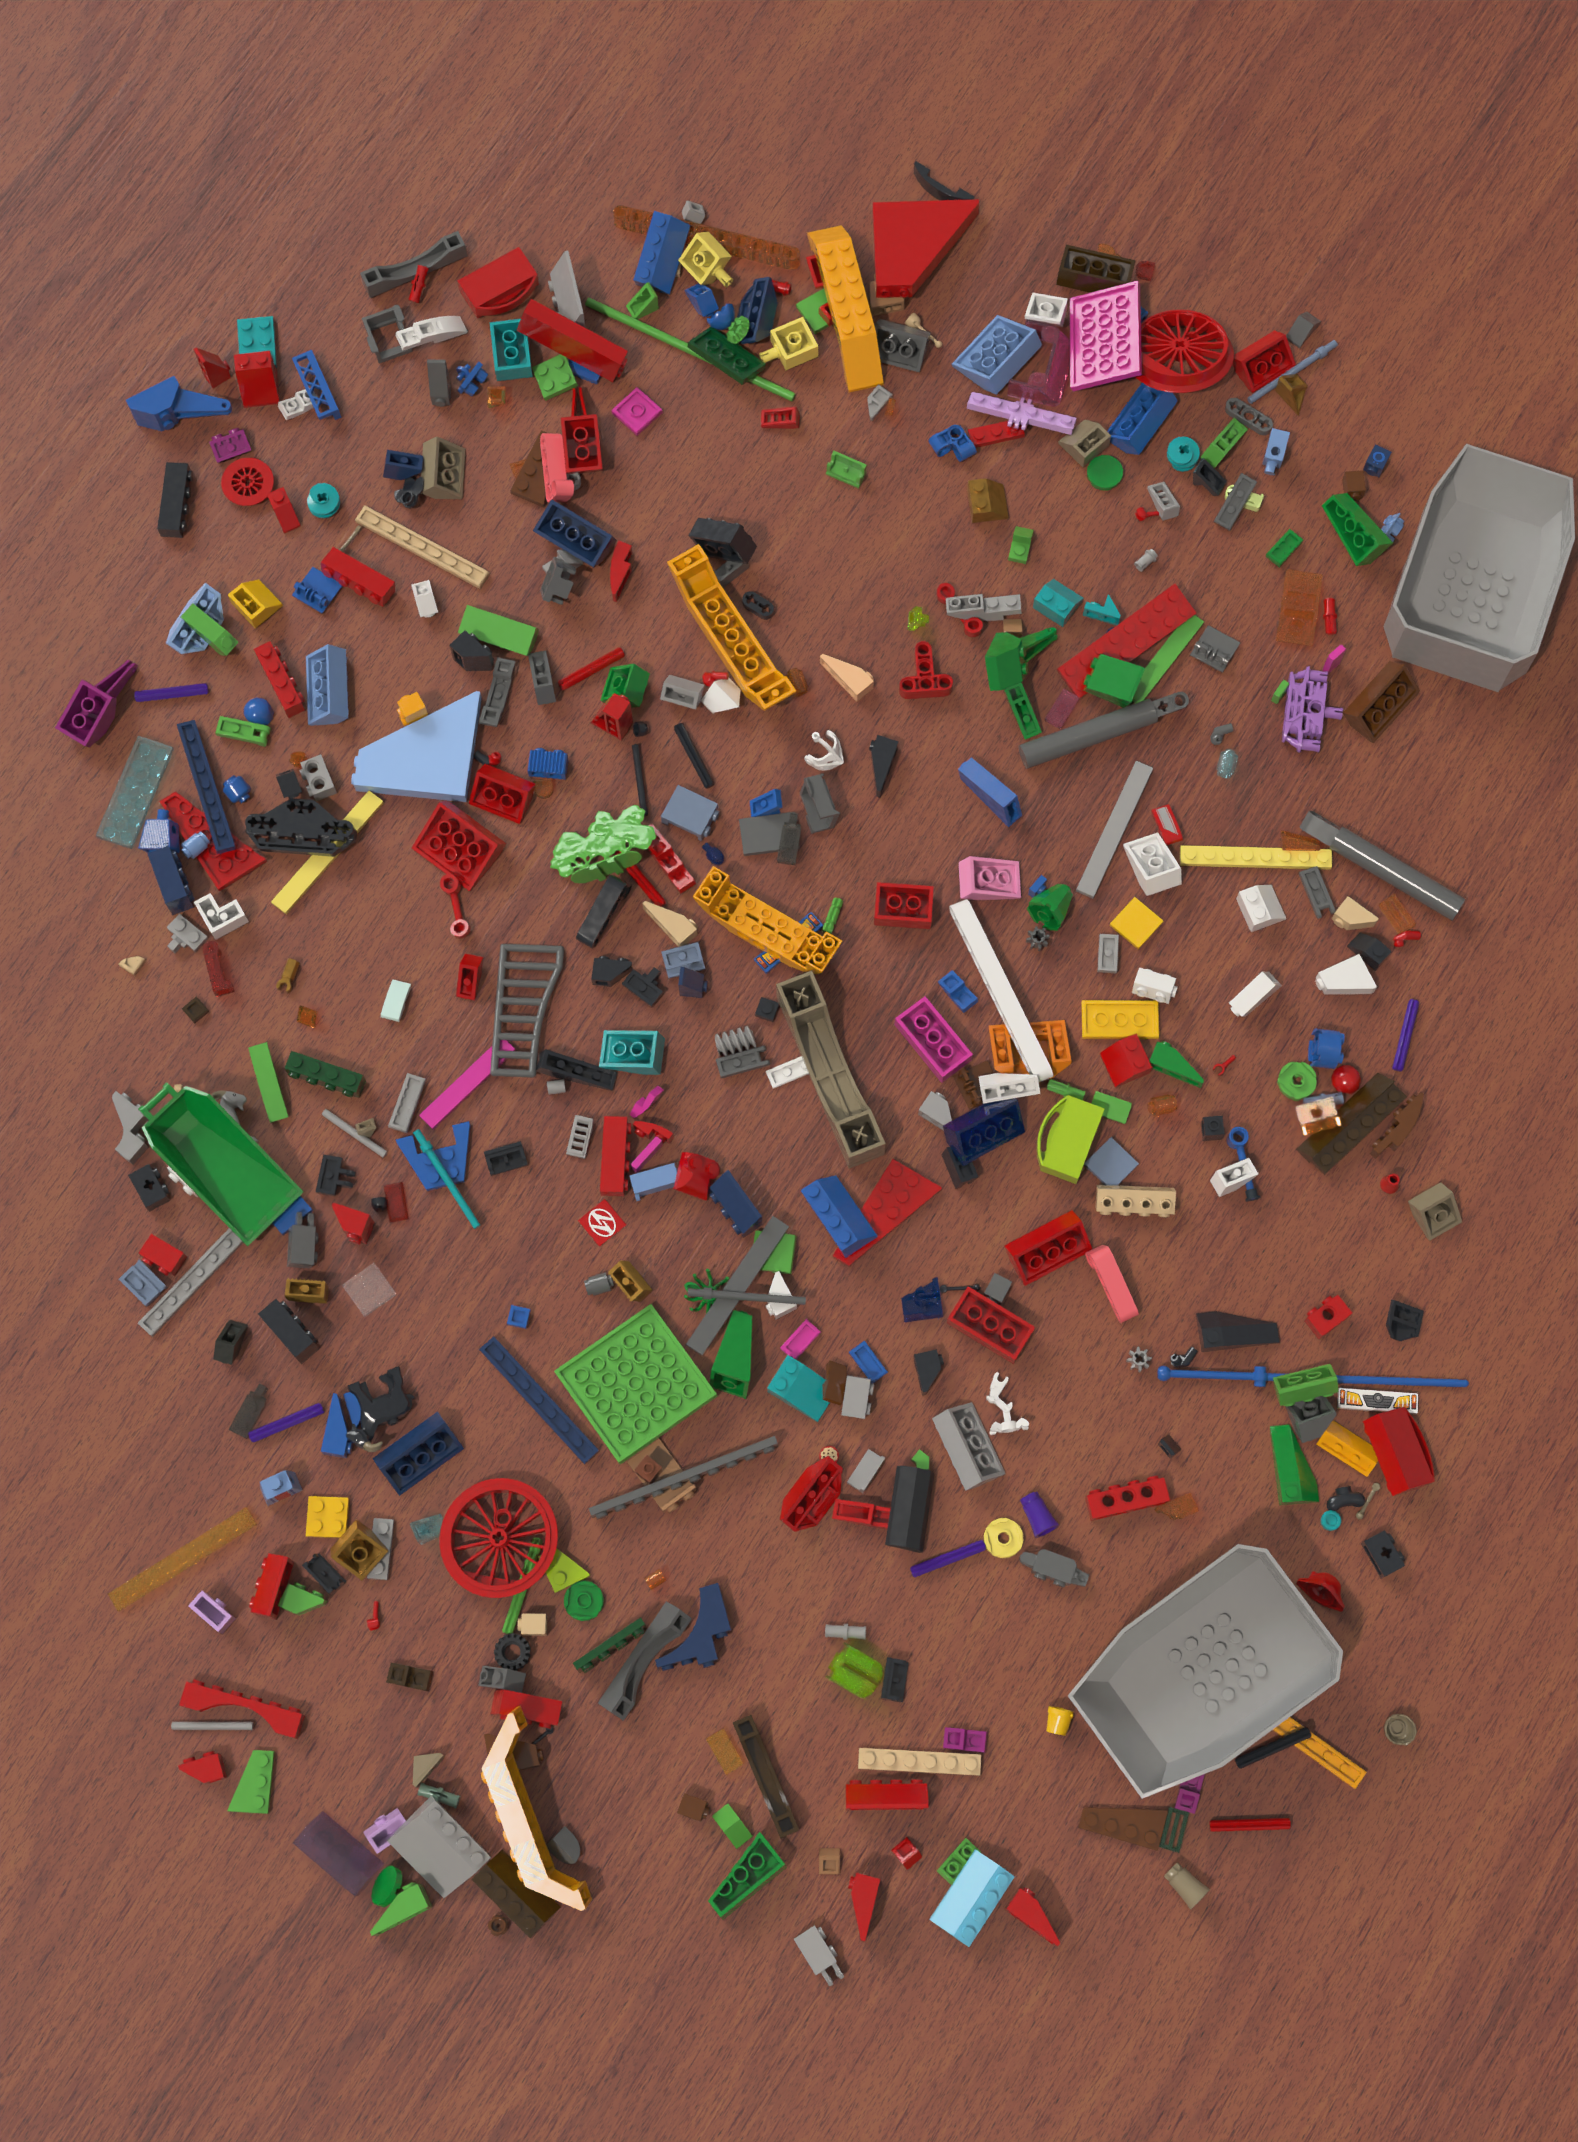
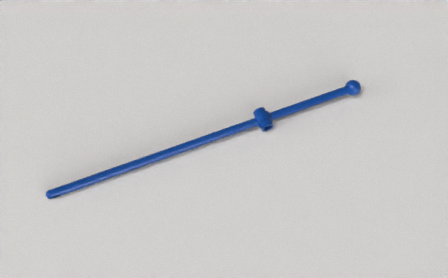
(1260, 1377)

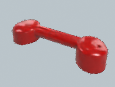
(973, 625)
(452, 887)

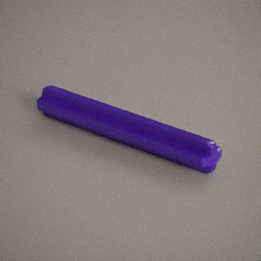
(171, 692)
(1405, 1035)
(286, 1422)
(948, 1558)

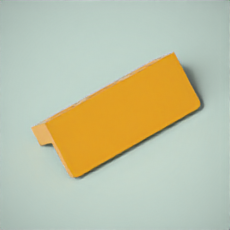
(1348, 1448)

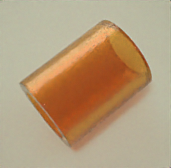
(655, 1579)

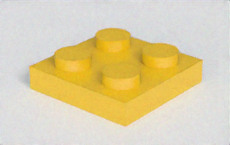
(327, 1516)

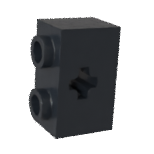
(142, 1179)
(1387, 1564)

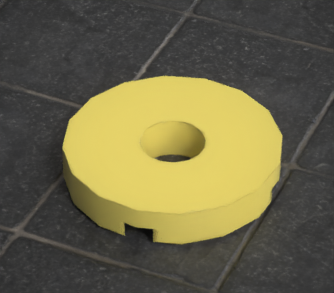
(1007, 1526)

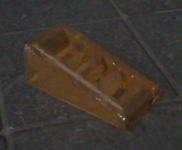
(1295, 842)

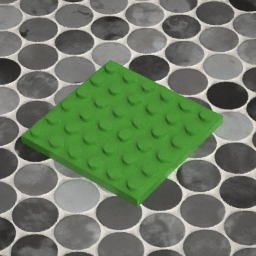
(635, 1384)

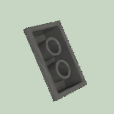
(901, 345)

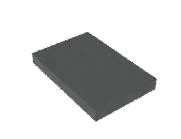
(762, 833)

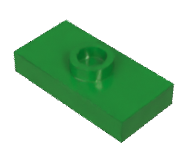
(1284, 548)

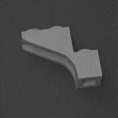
(131, 1145)

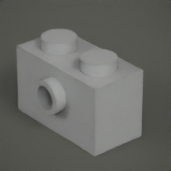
(682, 691)
(856, 1397)

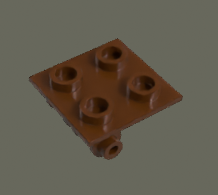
(969, 1083)

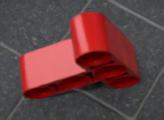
(923, 678)

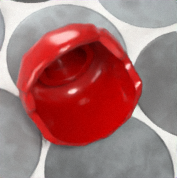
(1346, 1079)

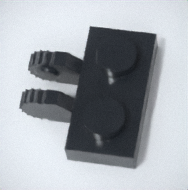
(330, 1174)

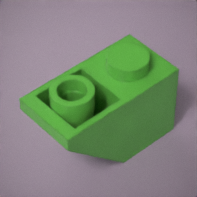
(300, 1601)

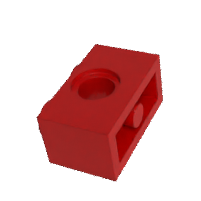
(1322, 1326)

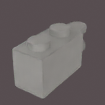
(818, 1953)

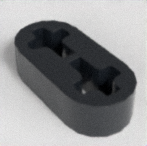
(755, 607)

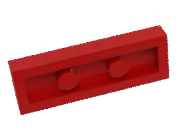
(994, 434)

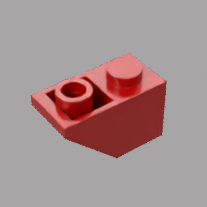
(206, 1769)

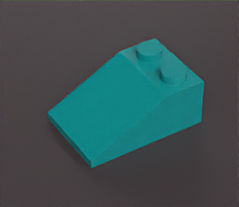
(632, 1051)
(799, 1388)

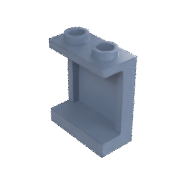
(690, 812)

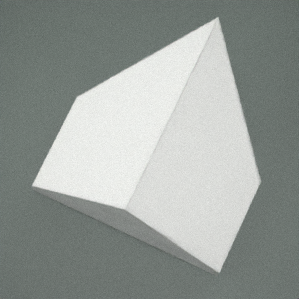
(722, 696)

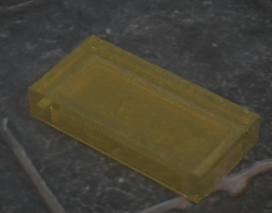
(724, 1751)

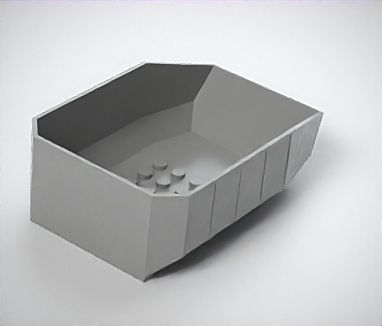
(1483, 569)
(1207, 1672)

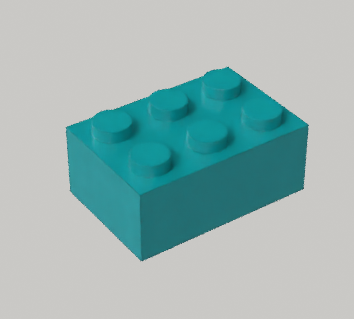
(510, 351)

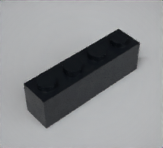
(174, 500)

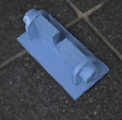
(1392, 525)

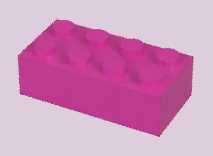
(933, 1039)

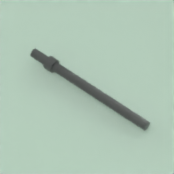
(708, 1293)

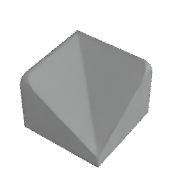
(693, 212)

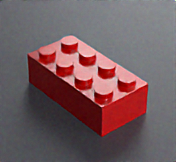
(990, 1325)

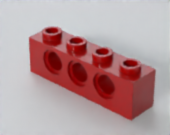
(1098, 1510)

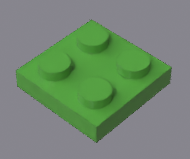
(554, 376)

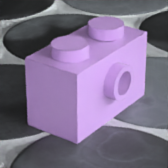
(212, 1611)
(383, 1829)

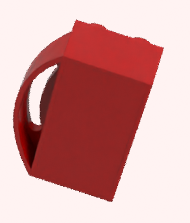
(498, 284)
(1400, 1450)

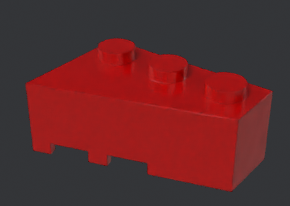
(615, 716)
(535, 1708)

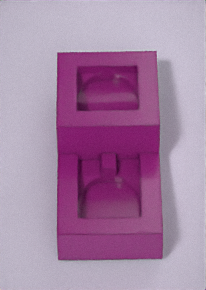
(965, 1740)
(1189, 1794)

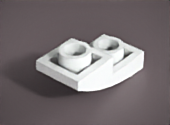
(297, 405)

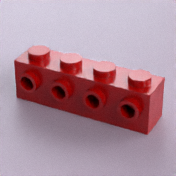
(357, 577)
(279, 680)
(614, 1156)

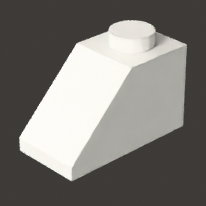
(424, 599)
(1233, 1177)
(779, 1288)

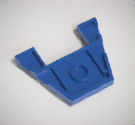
(452, 1158)

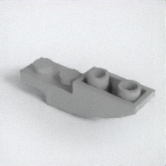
(983, 608)

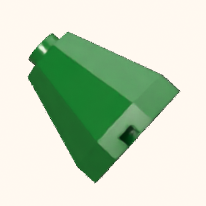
(1051, 906)

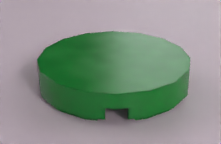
(1104, 472)
(583, 1601)
(386, 1885)

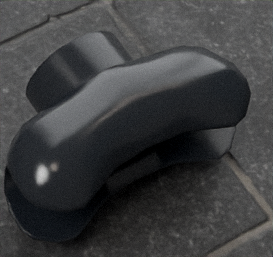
(1345, 1497)

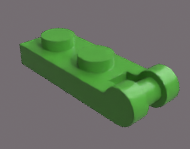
(242, 730)

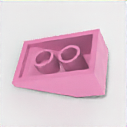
(989, 879)

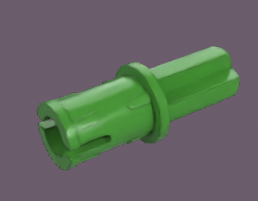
(1063, 1089)

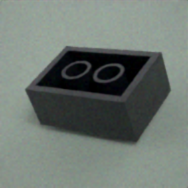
(723, 540)
(289, 1330)

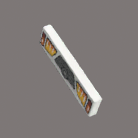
(1376, 1400)

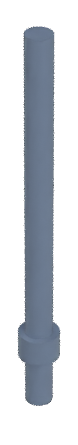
(1319, 353)

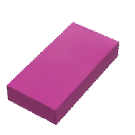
(1334, 659)
(646, 1154)
(800, 1340)

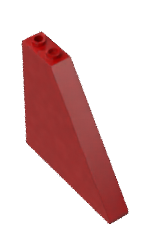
(914, 239)

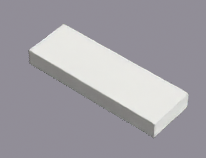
(787, 1072)

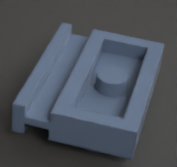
(684, 956)
(143, 1283)

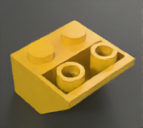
(254, 602)

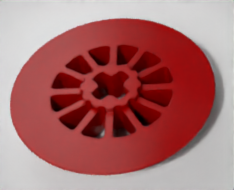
(243, 465)

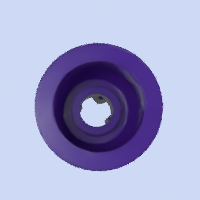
(1038, 1515)

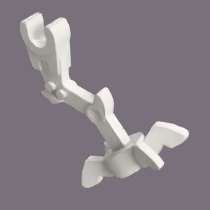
(1008, 1425)

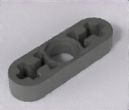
(1249, 423)

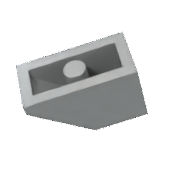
(935, 1110)

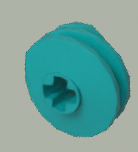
(1183, 453)
(323, 500)

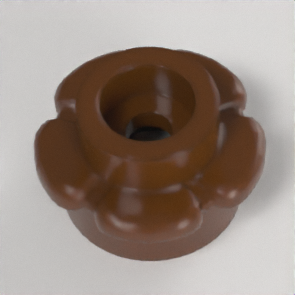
(503, 1925)

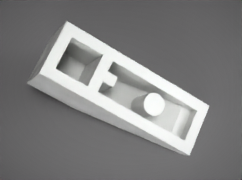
(1007, 1086)

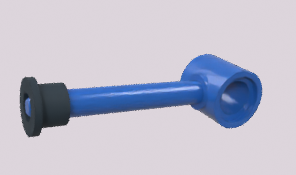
(1251, 1192)

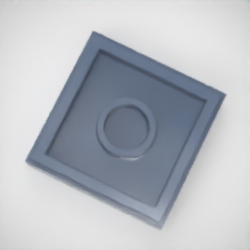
(1111, 1163)

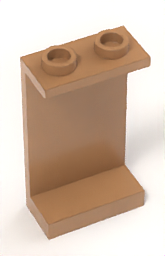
(659, 1453)

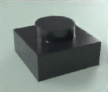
(767, 1009)

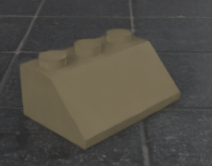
(443, 469)

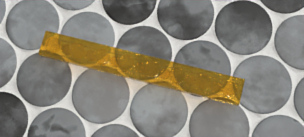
(182, 1559)

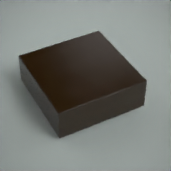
(195, 1010)

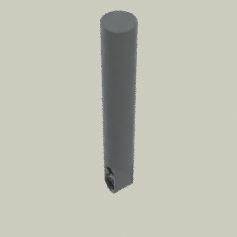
(1098, 730)
(1383, 865)

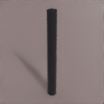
(639, 778)

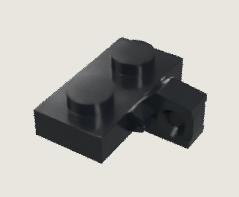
(644, 986)

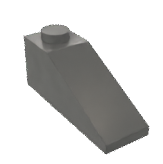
(439, 382)
(541, 678)

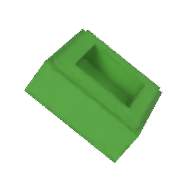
(1279, 693)

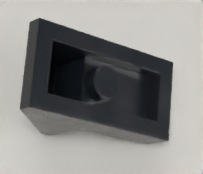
(1208, 477)

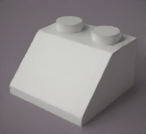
(1047, 309)
(1260, 907)

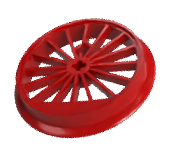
(1180, 349)
(491, 1586)

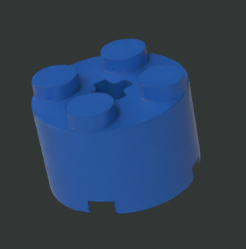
(1326, 1048)

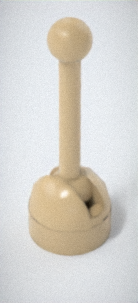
(914, 321)

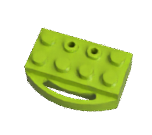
(1068, 1138)

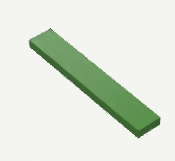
(1166, 657)

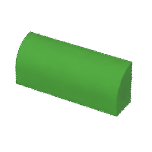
(499, 630)

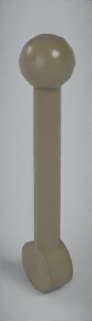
(358, 529)
(1375, 1487)

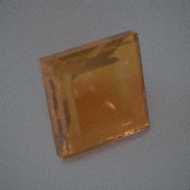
(307, 1016)

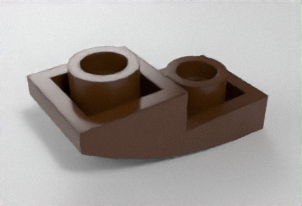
(835, 1382)

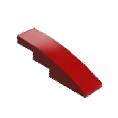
(670, 863)

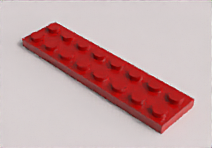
(1130, 636)

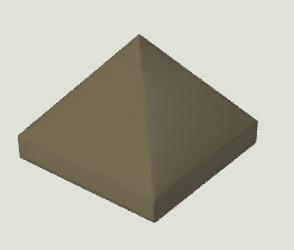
(366, 1127)

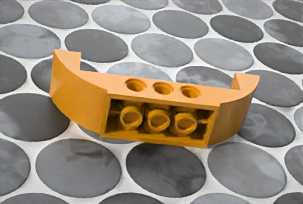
(764, 925)

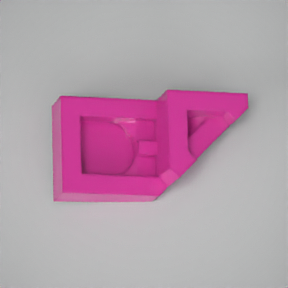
(643, 1104)

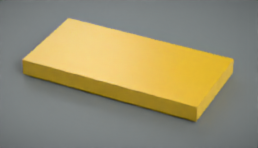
(1119, 1019)

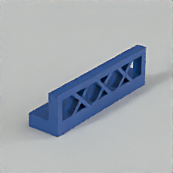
(322, 385)

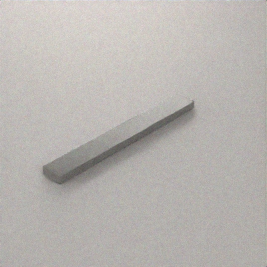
(1114, 829)
(190, 1282)

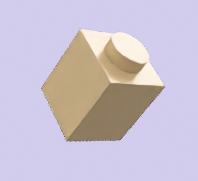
(533, 1625)

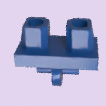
(477, 373)

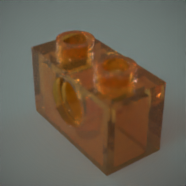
(1310, 1111)

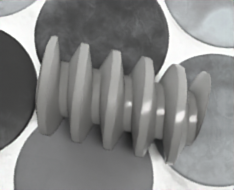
(735, 1041)

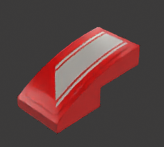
(1167, 824)

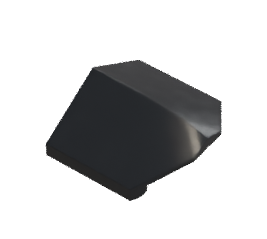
(1403, 1321)

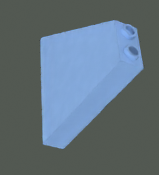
(425, 757)

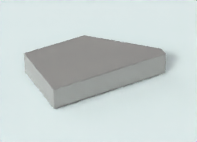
(877, 401)

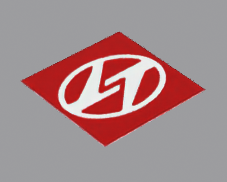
(602, 1222)

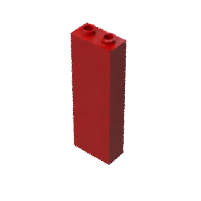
(572, 341)

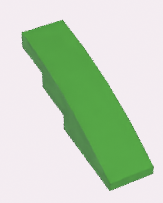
(268, 1082)

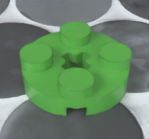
(1296, 1070)

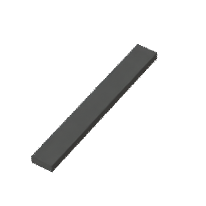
(738, 1282)

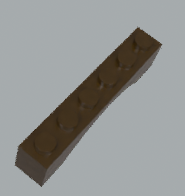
(765, 1776)

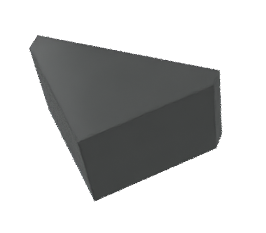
(1302, 329)

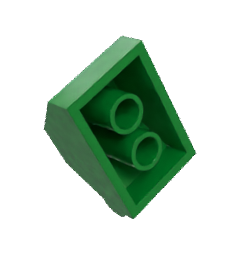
(1009, 656)

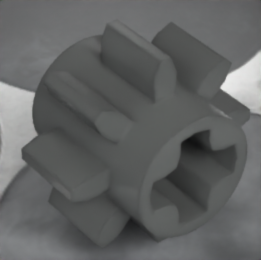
(1041, 935)

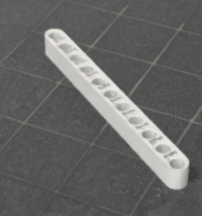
(1000, 990)

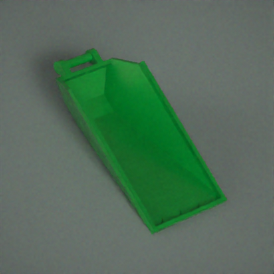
(218, 1161)

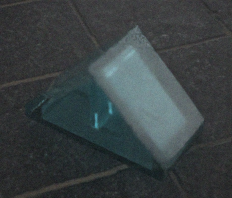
(427, 1528)

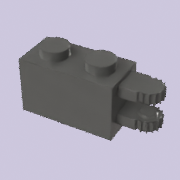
(302, 1243)

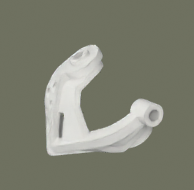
(834, 754)

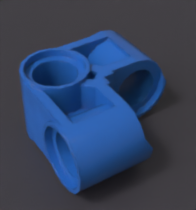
(944, 442)

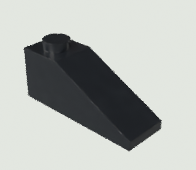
(882, 756)

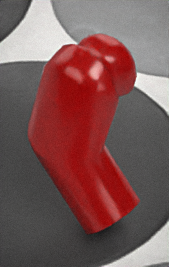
(1406, 935)

